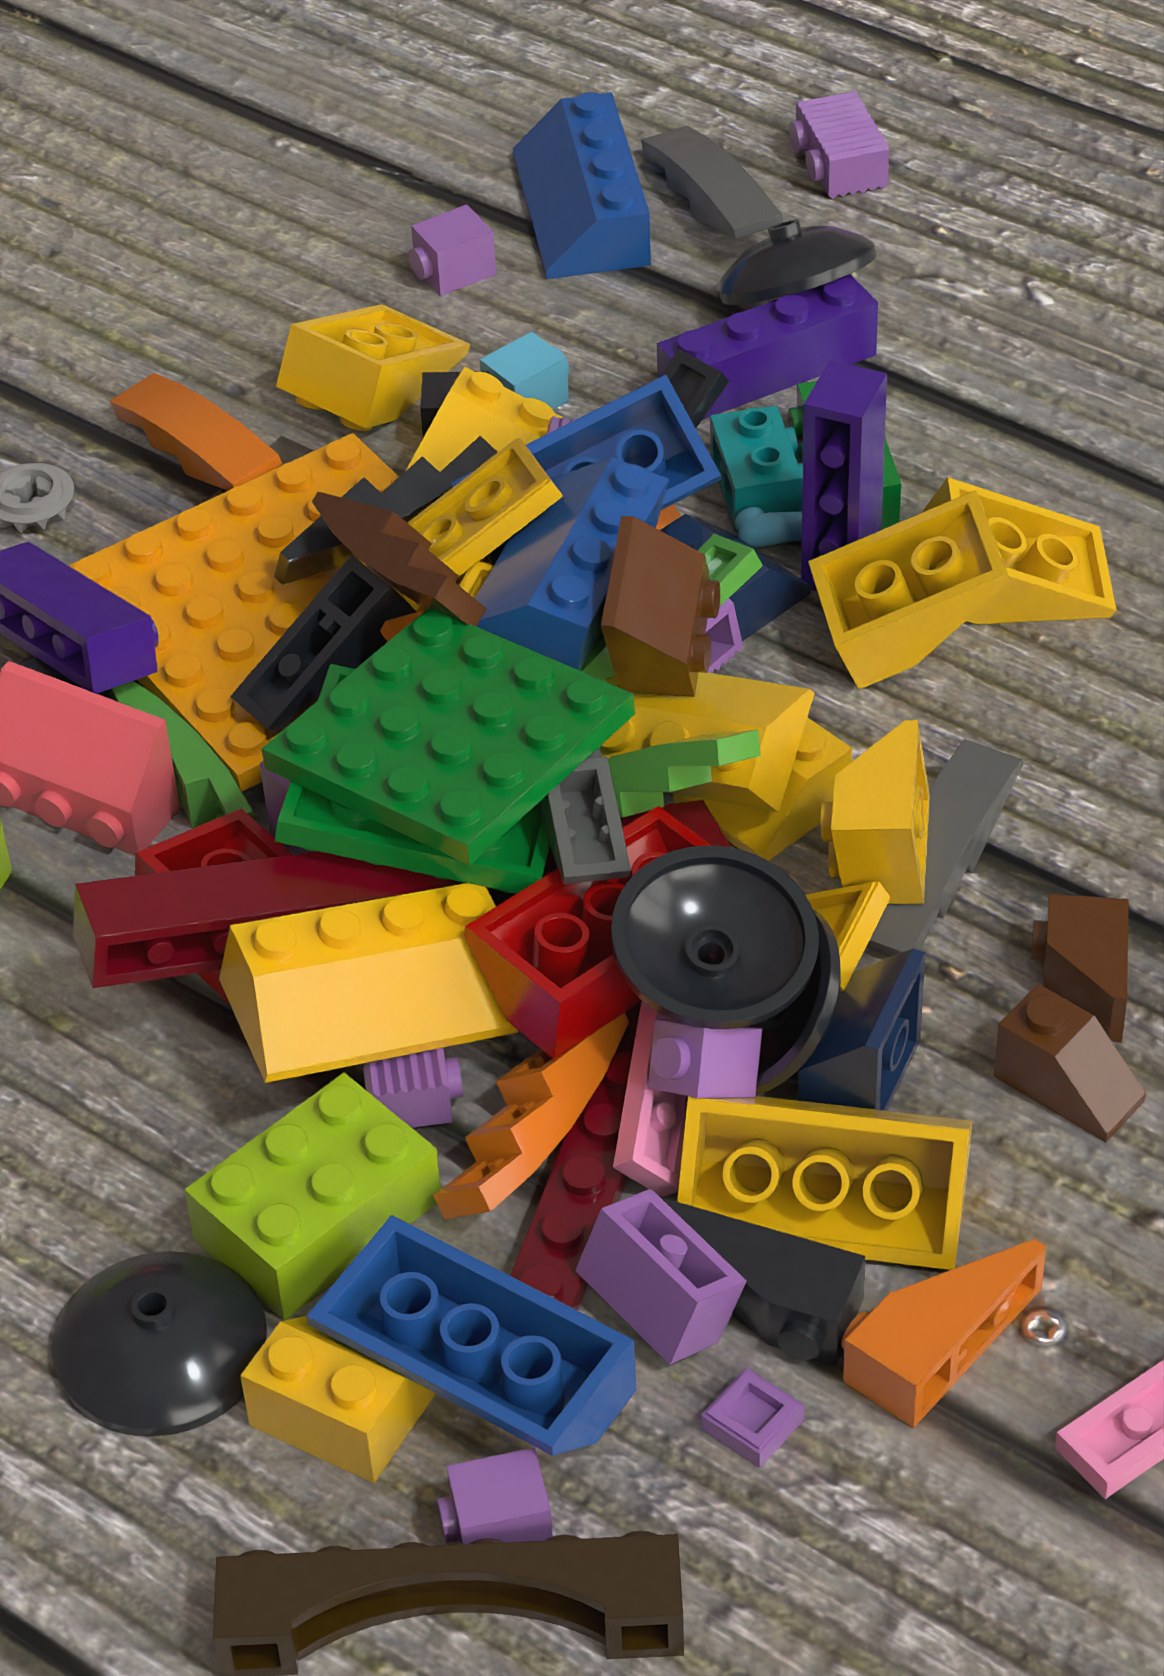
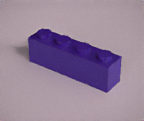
(782, 341)
(842, 460)
(73, 621)

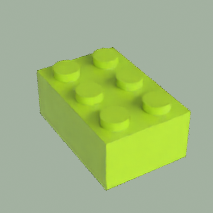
(312, 1193)

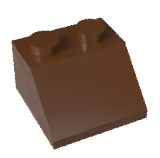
(658, 611)

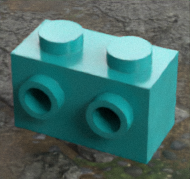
(756, 461)

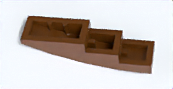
(398, 556)

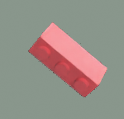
(84, 760)

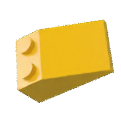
(364, 363)
(482, 408)
(1051, 561)
(908, 587)

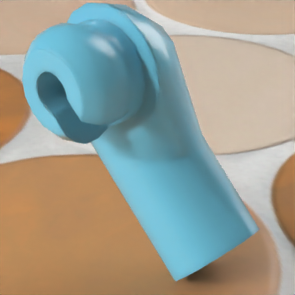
(768, 529)

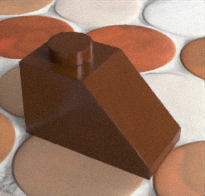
(1086, 955)
(1066, 1063)

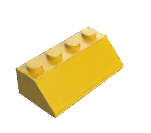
(724, 706)
(361, 982)
(831, 1174)

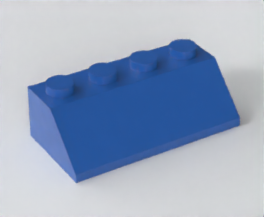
(583, 189)
(638, 428)
(558, 567)
(480, 1339)

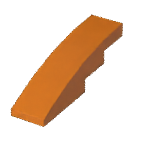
(195, 430)
(542, 1106)

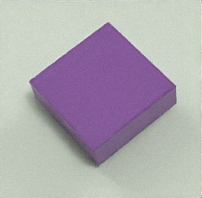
(753, 1417)

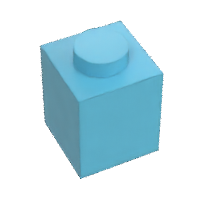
(531, 369)

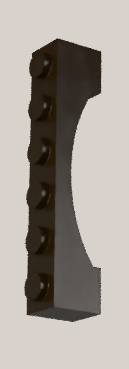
(291, 1604)

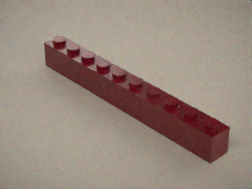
(183, 917)

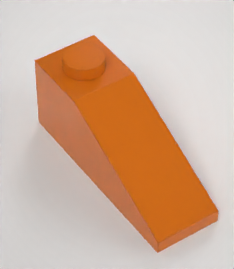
(937, 1328)

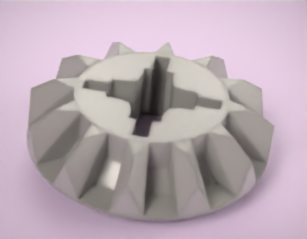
(54, 497)

